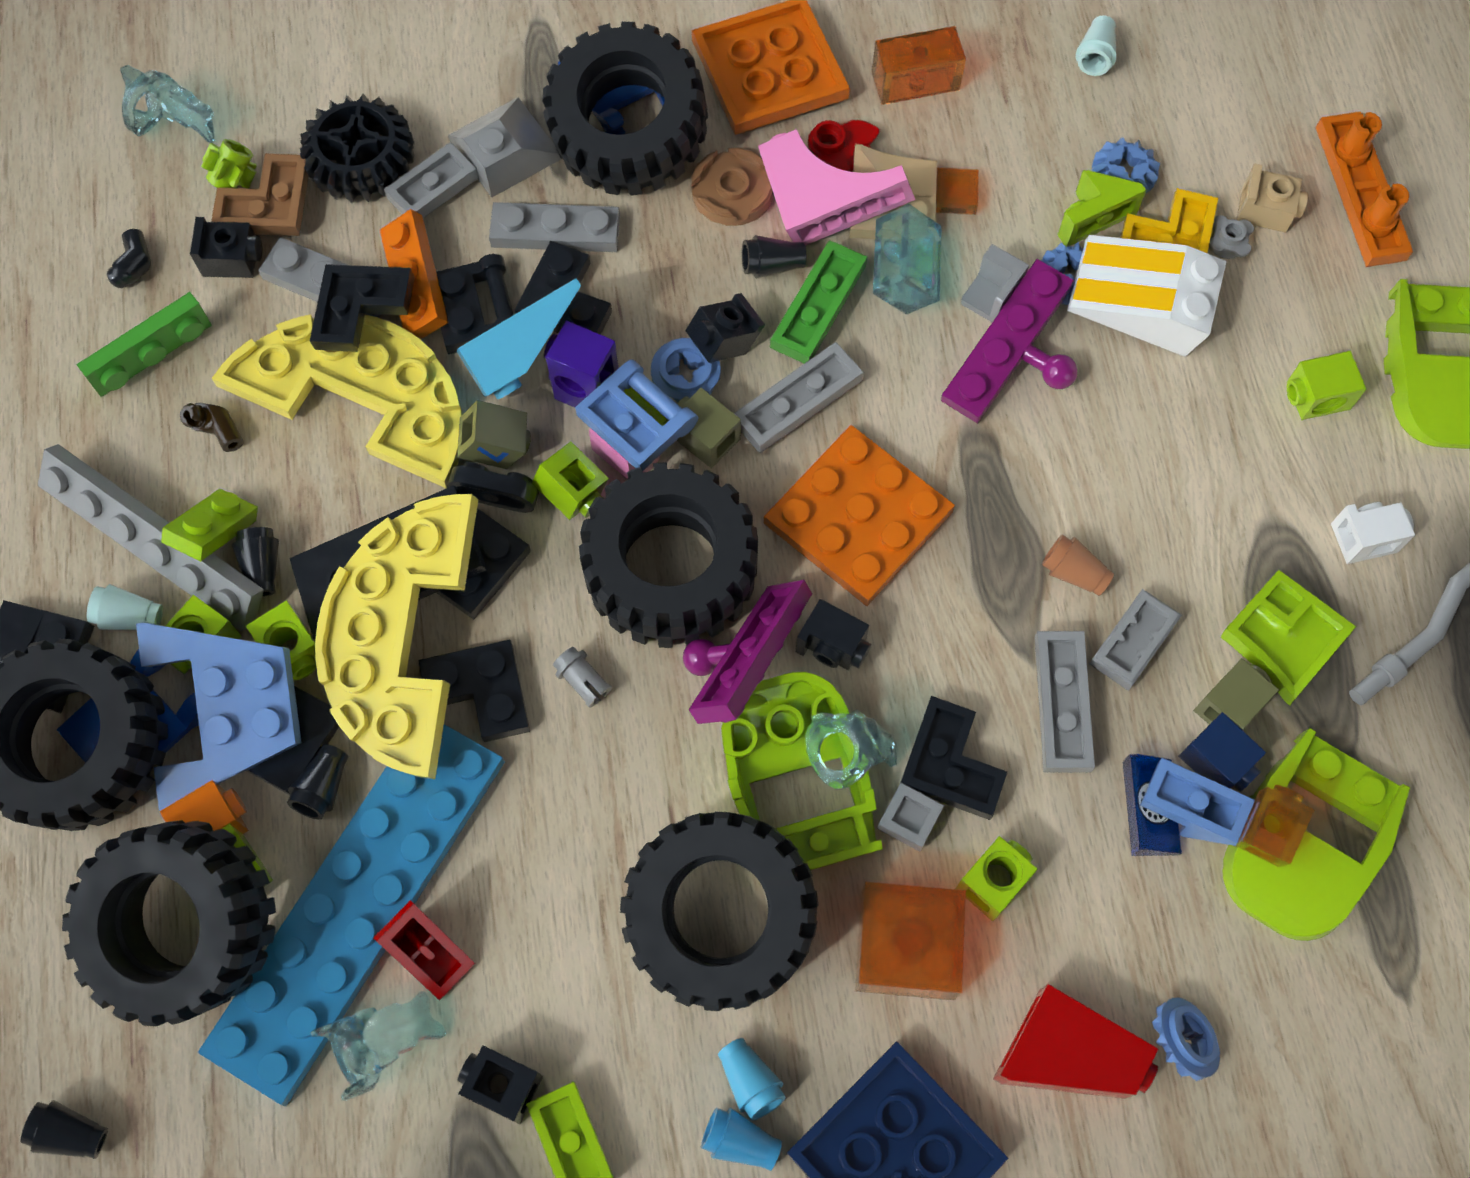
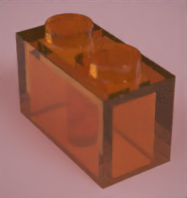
(918, 65)

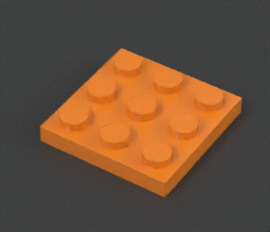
(770, 65)
(858, 514)

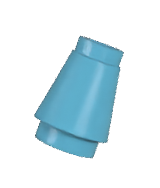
(751, 1080)

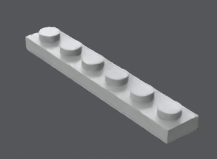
(141, 533)

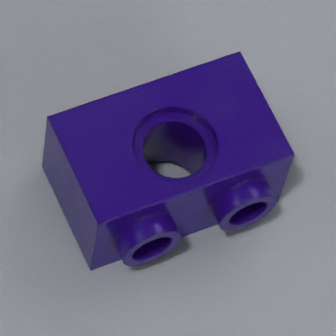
(578, 362)

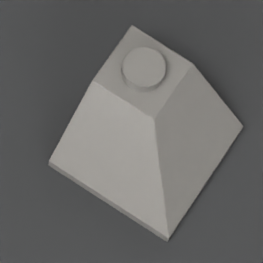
(505, 146)

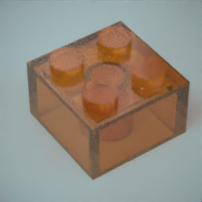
(910, 941)

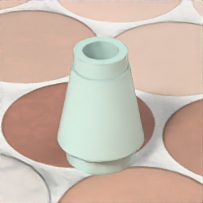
(1098, 47)
(121, 610)

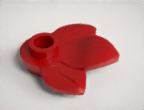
(843, 141)

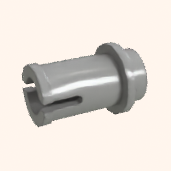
(580, 674)

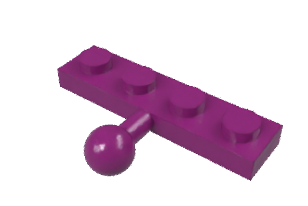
(1011, 341)
(742, 664)

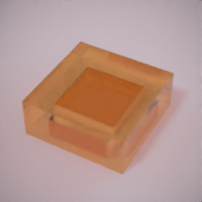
(957, 191)

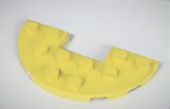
(388, 375)
(370, 626)

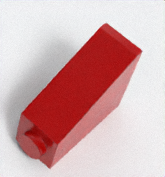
(1076, 1051)

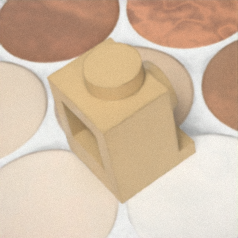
(1271, 199)

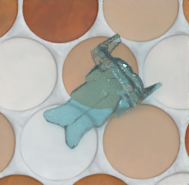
(164, 100)
(870, 743)
(375, 1038)

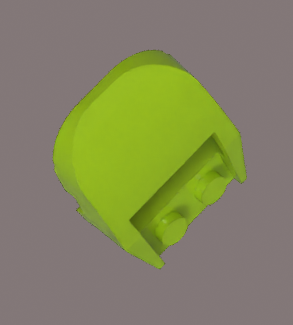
(1429, 389)
(771, 742)
(1321, 882)

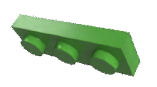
(818, 302)
(145, 344)

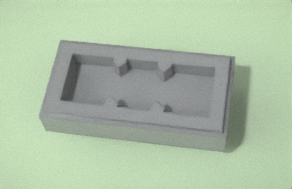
(1135, 639)

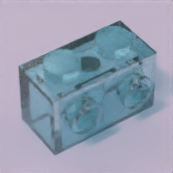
(907, 259)

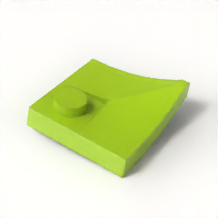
(1287, 634)

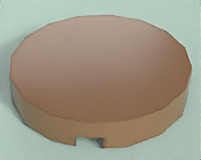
(731, 187)

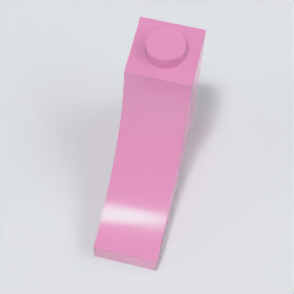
(823, 199)

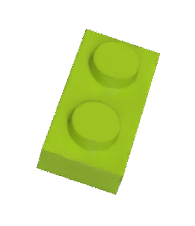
(209, 524)
(568, 1135)

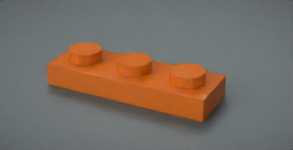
(408, 247)

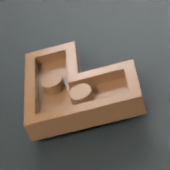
(273, 207)

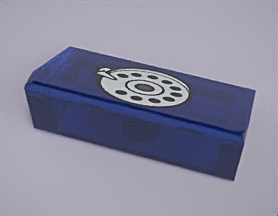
(1149, 832)

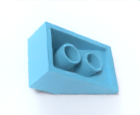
(512, 346)

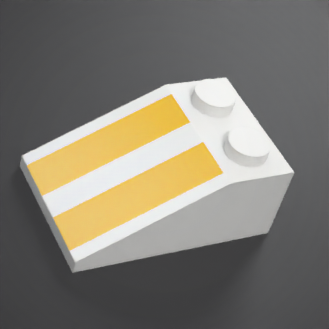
(1149, 290)

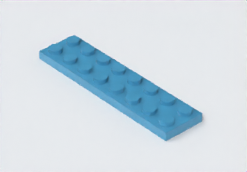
(327, 938)

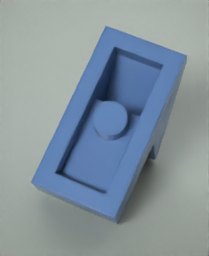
(1197, 803)

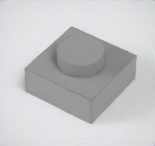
(910, 817)

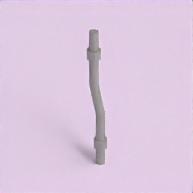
(1394, 667)

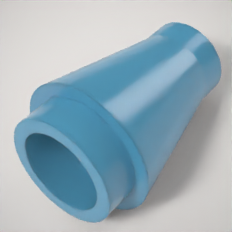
(739, 1140)

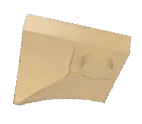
(920, 174)

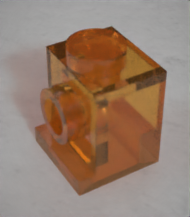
(1293, 819)

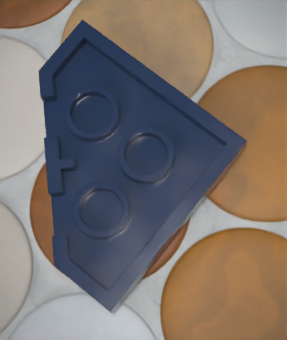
(896, 1127)

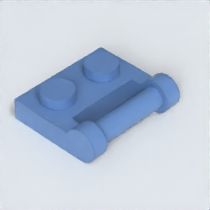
(629, 426)

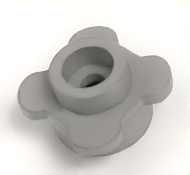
(1227, 246)

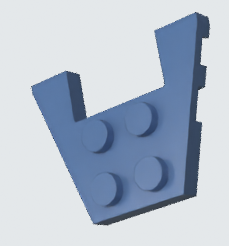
(241, 704)

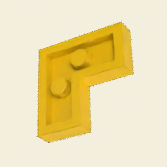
(1188, 222)

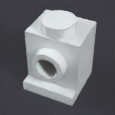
(1372, 530)

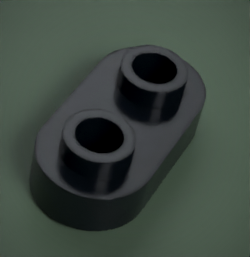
(503, 491)

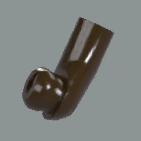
(212, 420)

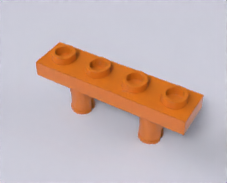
(1363, 188)

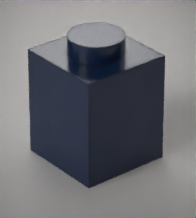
(1224, 754)

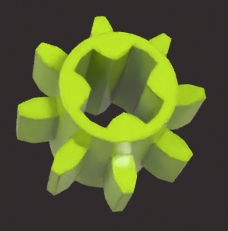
(229, 165)

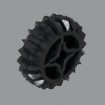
(352, 138)

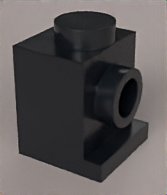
(225, 248)
(725, 329)
(834, 637)
(477, 1076)

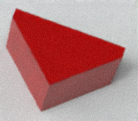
(424, 950)

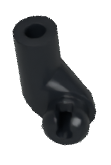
(132, 262)

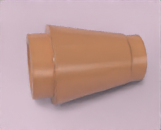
(1077, 565)

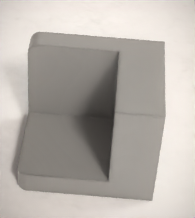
(995, 283)

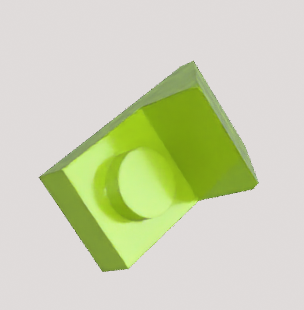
(1101, 204)

